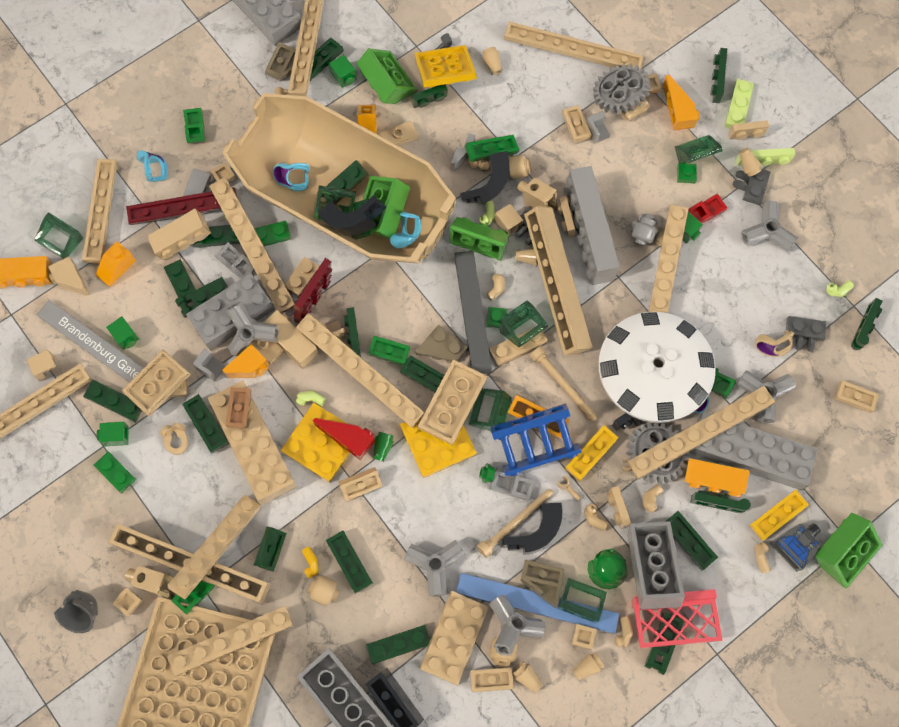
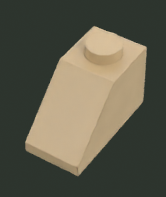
(67, 276)

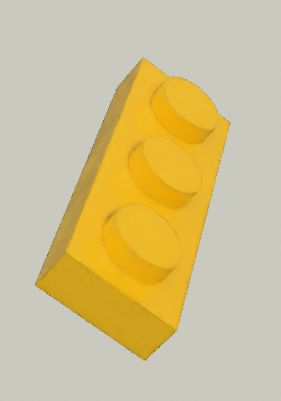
(591, 453)
(778, 515)

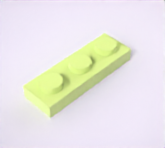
(739, 103)
(771, 156)

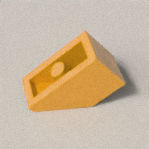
(367, 117)
(114, 263)
(247, 364)

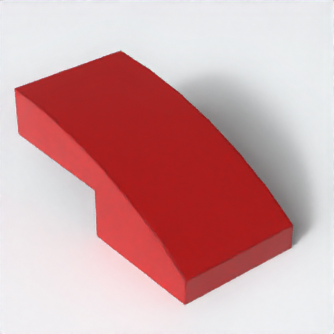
(708, 209)

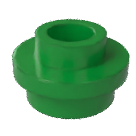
(487, 473)

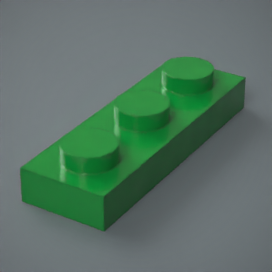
(482, 149)

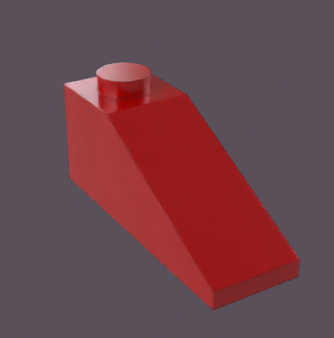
(349, 436)

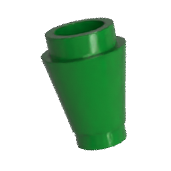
(382, 445)

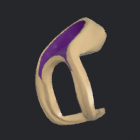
(767, 345)

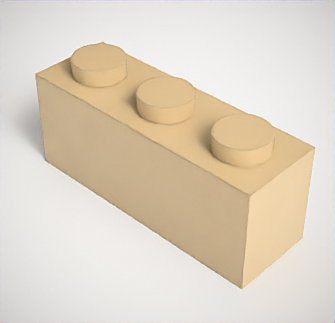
(179, 234)
(292, 340)

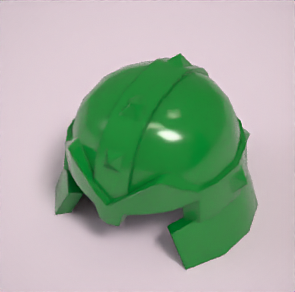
(608, 569)

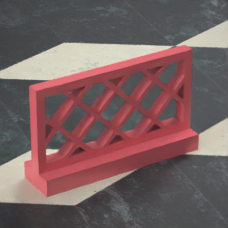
(691, 599)

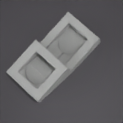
(461, 155)
(197, 182)
(234, 261)
(512, 485)

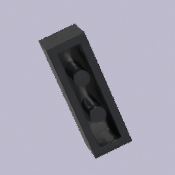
(394, 700)

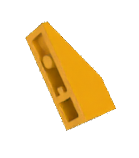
(680, 106)

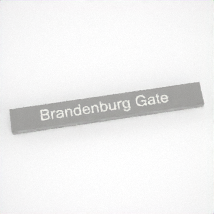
(89, 341)

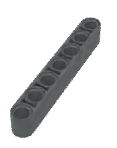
(472, 312)

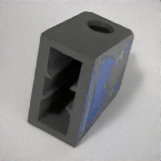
(798, 545)

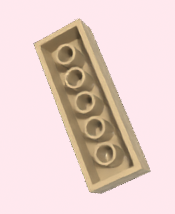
(255, 450)

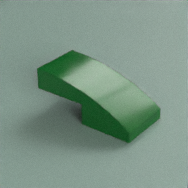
(194, 125)
(722, 384)
(194, 597)

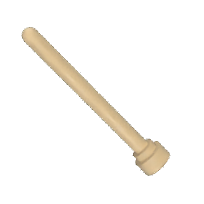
(540, 356)
(486, 547)

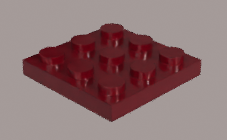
(312, 292)

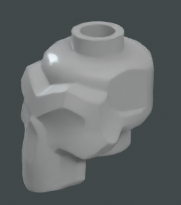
(644, 229)

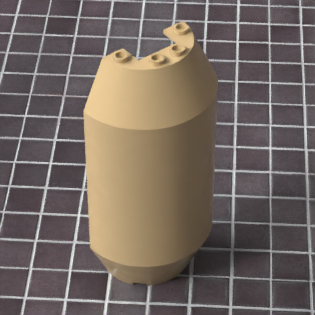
(307, 132)

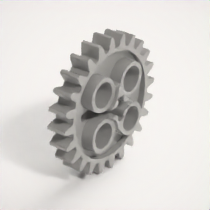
(621, 88)
(641, 442)

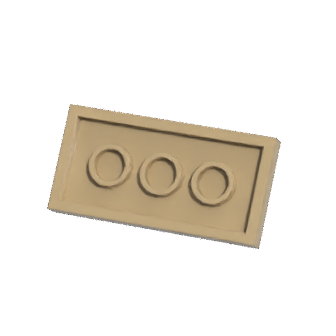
(452, 402)
(453, 638)

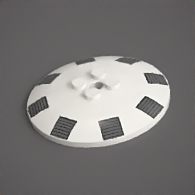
(651, 391)

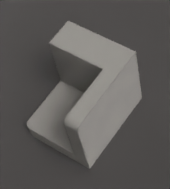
(597, 127)
(208, 365)

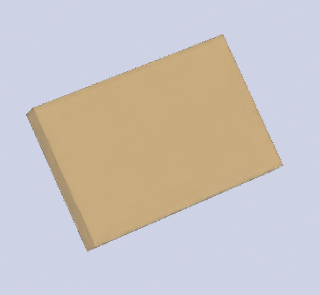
(156, 383)

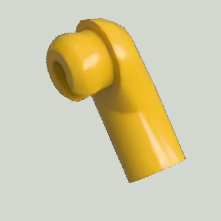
(312, 561)

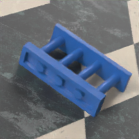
(538, 420)

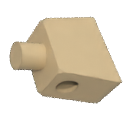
(538, 194)
(150, 581)

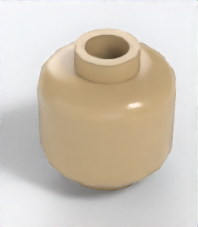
(519, 167)
(323, 590)
(502, 660)

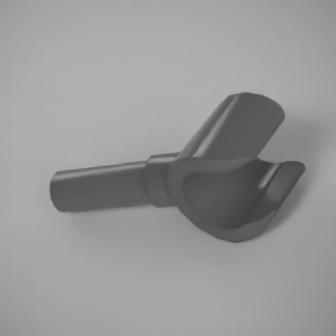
(446, 41)

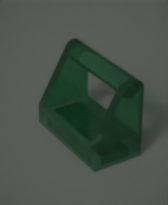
(697, 149)
(318, 206)
(51, 221)
(518, 317)
(499, 409)
(579, 611)

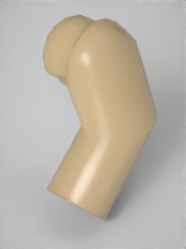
(499, 287)
(649, 498)
(592, 517)
(760, 550)
(624, 640)

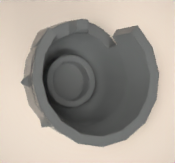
(78, 612)

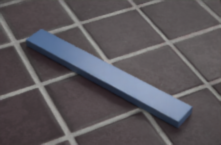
(530, 602)

